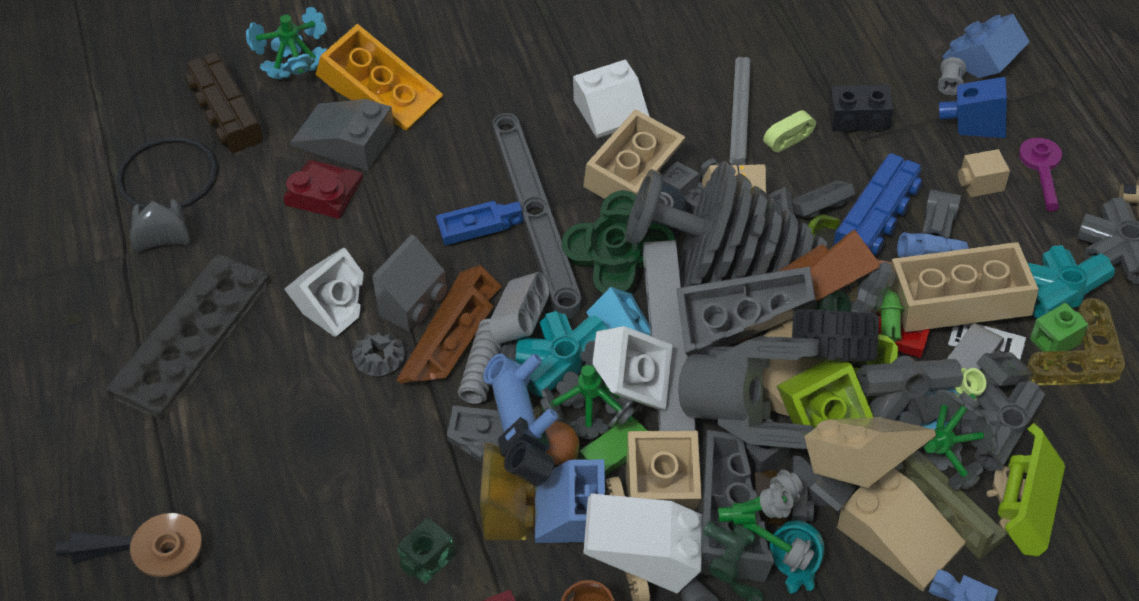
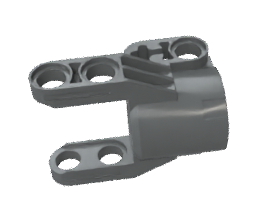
(730, 389)

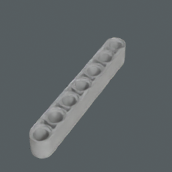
(665, 324)

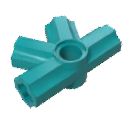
(1065, 281)
(558, 351)

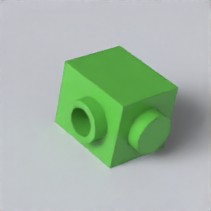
(1059, 329)

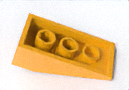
(368, 70)

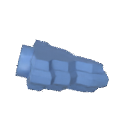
(921, 244)

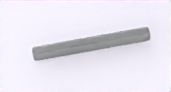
(740, 111)

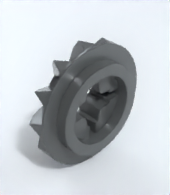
(370, 362)

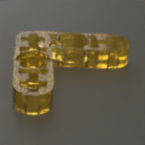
(1090, 358)

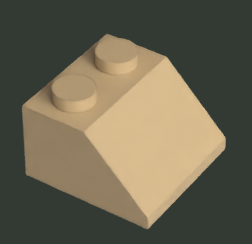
(664, 466)

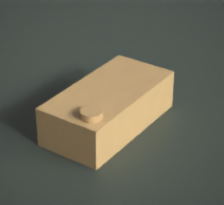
(964, 286)

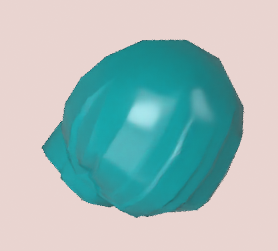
(788, 533)

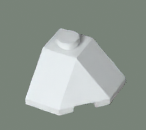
(329, 292)

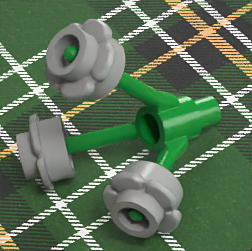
(775, 503)

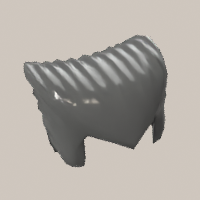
(158, 226)

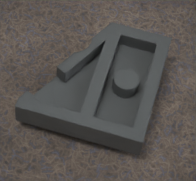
(472, 428)

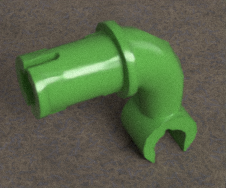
(891, 316)

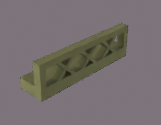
(958, 509)

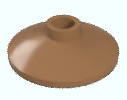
(160, 534)

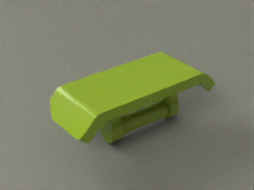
(1035, 514)

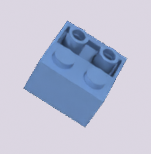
(989, 45)
(564, 499)

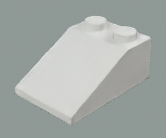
(645, 538)

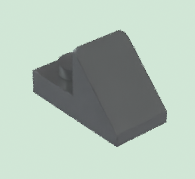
(804, 508)

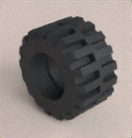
(840, 333)

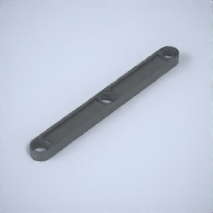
(540, 227)

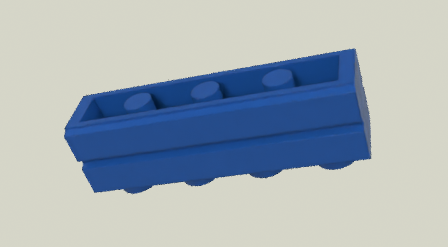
(882, 201)

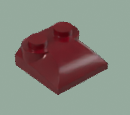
(322, 188)

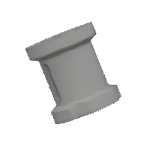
(952, 72)

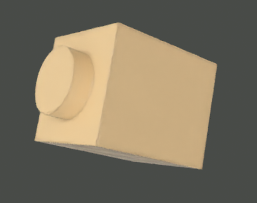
(984, 173)

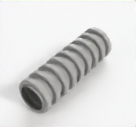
(473, 387)

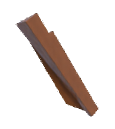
(838, 266)
(451, 327)

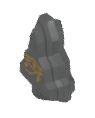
(868, 291)

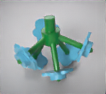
(289, 42)

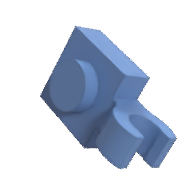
(968, 589)

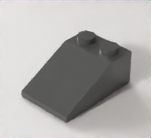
(347, 131)

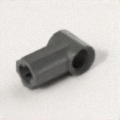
(940, 213)

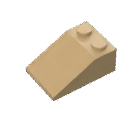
(862, 448)
(901, 528)

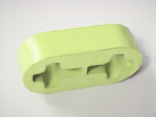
(789, 131)

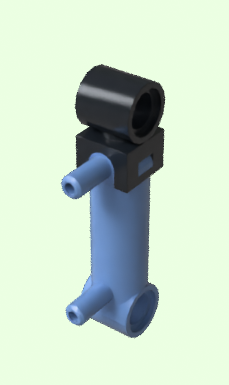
(523, 437)

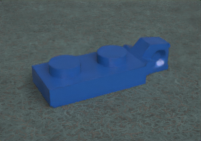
(478, 221)

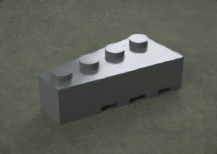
(741, 307)
(727, 481)

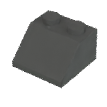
(409, 284)

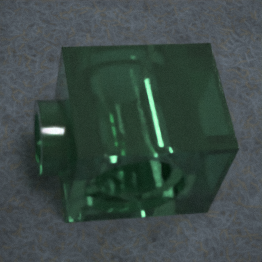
(425, 537)

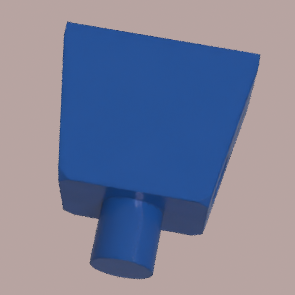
(979, 108)

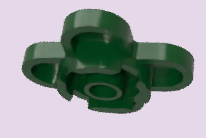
(604, 244)

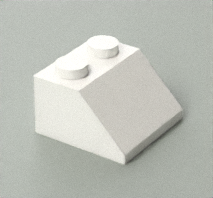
(608, 96)
(634, 365)

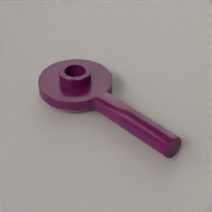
(1042, 156)

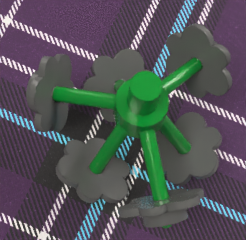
(582, 389)
(945, 447)

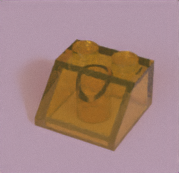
(503, 499)

